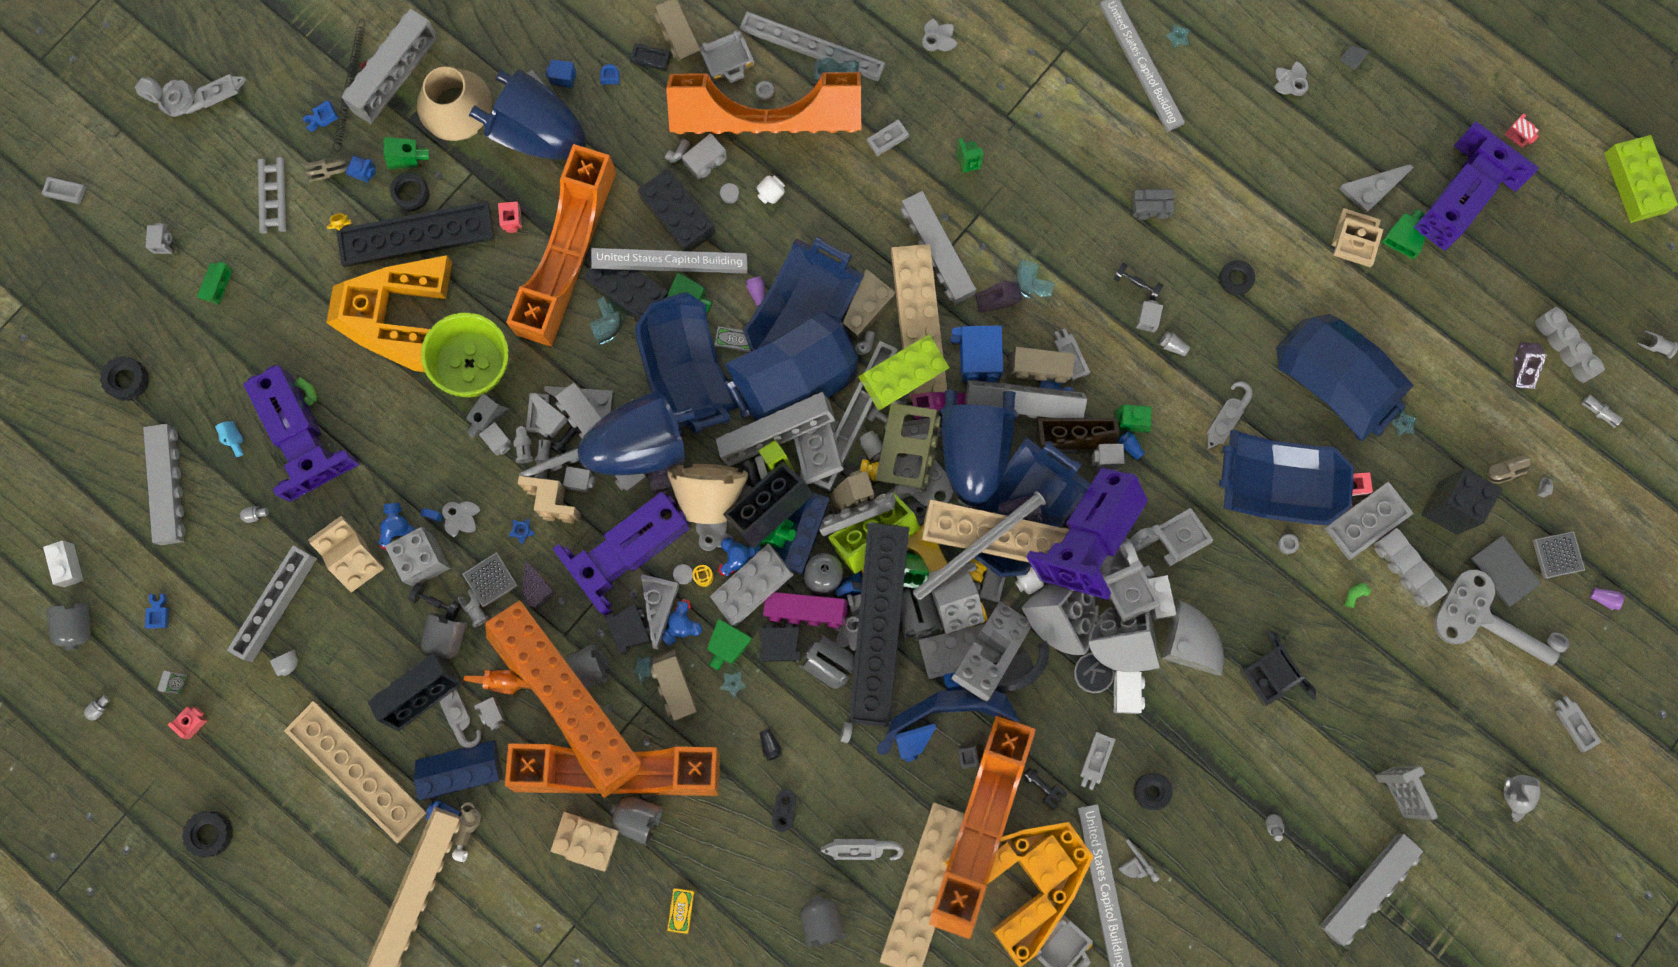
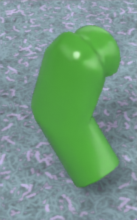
(309, 390)
(1354, 592)

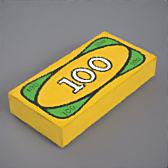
(681, 910)

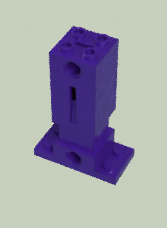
(1474, 185)
(296, 433)
(1095, 531)
(625, 548)

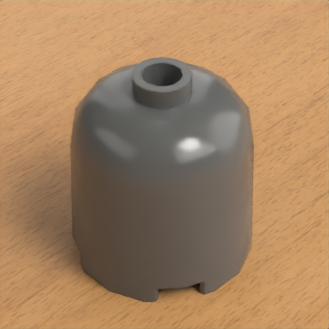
(819, 582)
(69, 626)
(442, 636)
(589, 665)
(636, 818)
(821, 922)

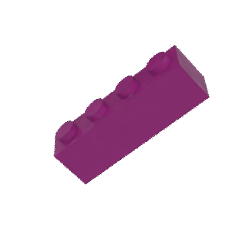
(806, 609)

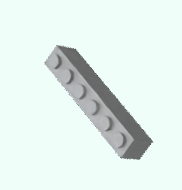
(944, 257)
(1028, 400)
(585, 416)
(780, 426)
(164, 484)
(272, 604)
(1371, 889)

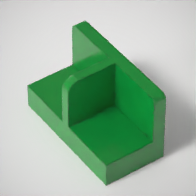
(969, 155)

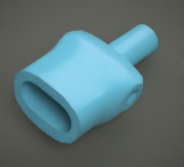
(230, 436)

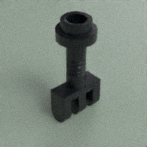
(559, 446)
(1031, 776)

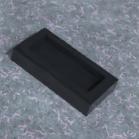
(650, 57)

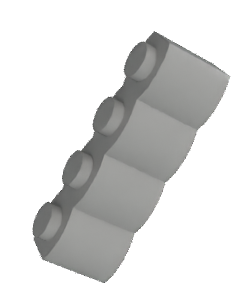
(1567, 341)
(1410, 567)

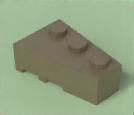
(676, 30)
(867, 305)
(1040, 365)
(852, 492)
(673, 684)

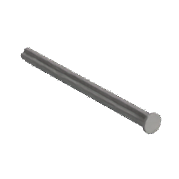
(978, 546)

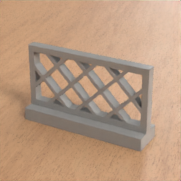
(1408, 791)

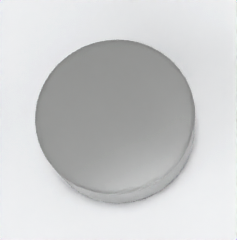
(764, 91)
(729, 193)
(1288, 543)
(683, 574)
(1558, 642)
(846, 732)

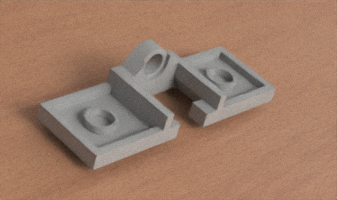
(1180, 536)
(1130, 587)
(1004, 632)

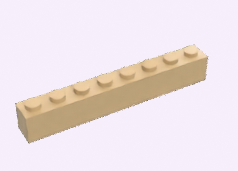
(414, 889)

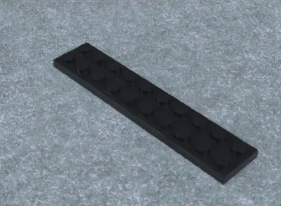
(878, 624)

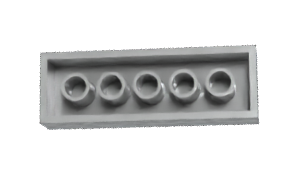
(390, 66)

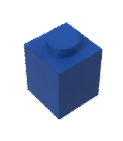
(561, 73)

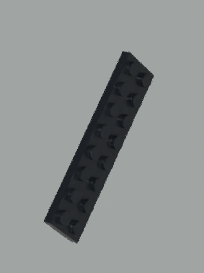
(415, 234)

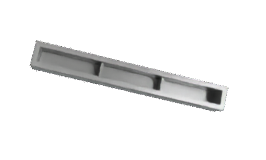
(855, 416)

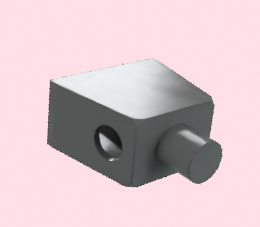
(484, 413)

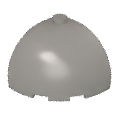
(1062, 617)
(1193, 641)
(1127, 644)

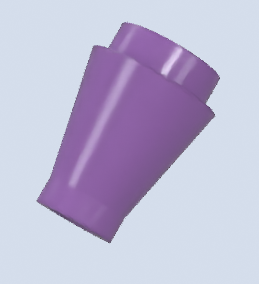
(756, 289)
(1608, 598)

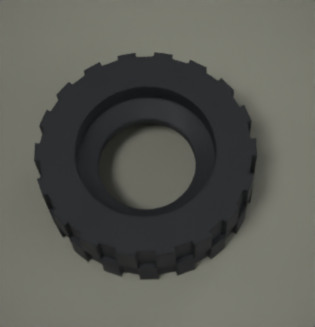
(109, 374)
(191, 829)

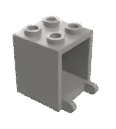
(417, 557)
(958, 600)

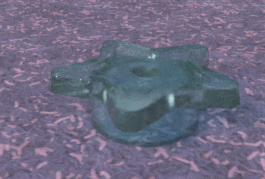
(1178, 31)
(1409, 424)
(643, 668)
(738, 683)

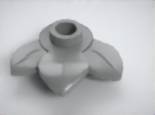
(940, 35)
(1289, 78)
(462, 519)
(715, 532)
(848, 634)

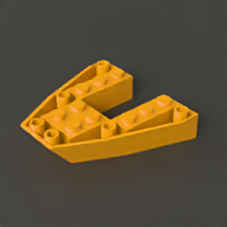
(361, 304)
(1056, 865)

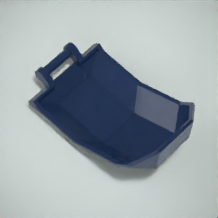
(802, 288)
(683, 361)
(794, 367)
(1345, 373)
(1033, 471)
(1285, 480)
(948, 702)

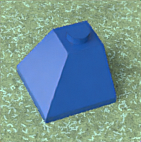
(913, 742)

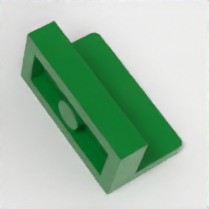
(215, 282)

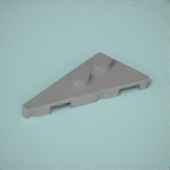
(1370, 190)
(599, 399)
(659, 599)

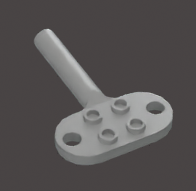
(911, 467)
(1468, 608)

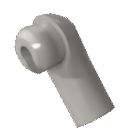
(681, 150)
(866, 345)

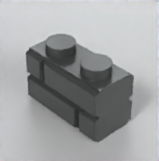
(1152, 203)

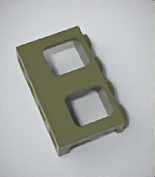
(895, 443)

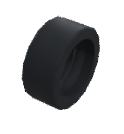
(401, 180)

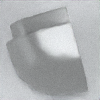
(149, 89)
(285, 663)

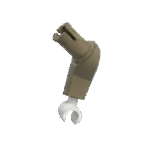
(469, 821)

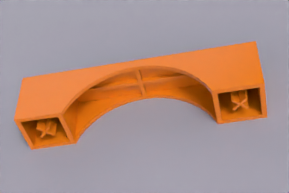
(701, 107)
(545, 296)
(588, 730)
(661, 772)
(982, 828)

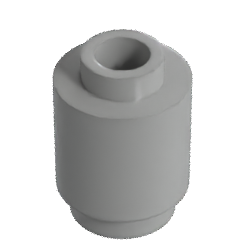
(871, 445)

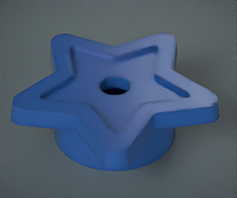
(517, 526)

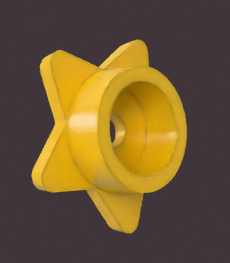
(338, 221)

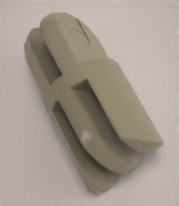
(325, 168)
(1509, 469)

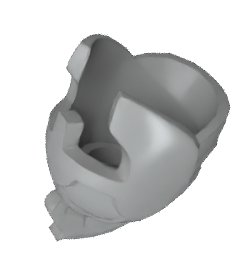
(1521, 794)

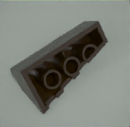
(1077, 432)

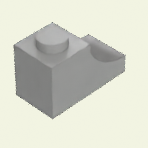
(549, 419)

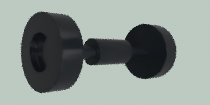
(1137, 281)
(417, 593)

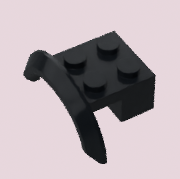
(1022, 672)
(1275, 674)

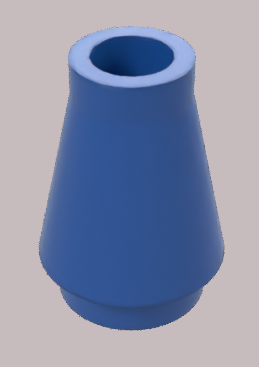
(1131, 444)

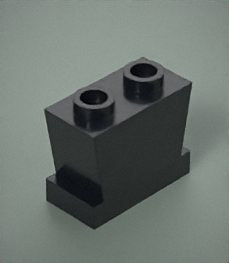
(629, 628)
(779, 643)

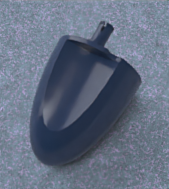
(531, 119)
(636, 438)
(976, 446)

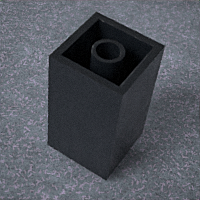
(1461, 501)

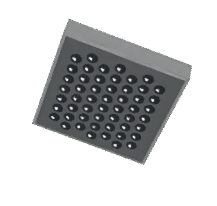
(1558, 555)
(490, 580)

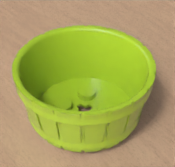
(463, 338)

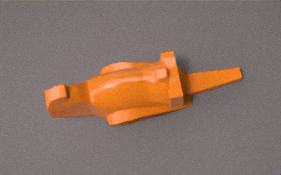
(499, 681)

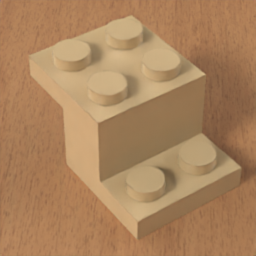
(1357, 237)
(549, 499)
(346, 554)
(584, 841)

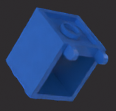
(979, 352)

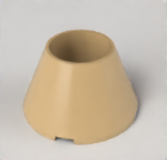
(452, 119)
(706, 490)

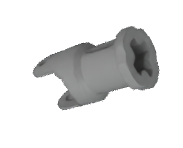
(1661, 345)
(521, 442)
(473, 609)

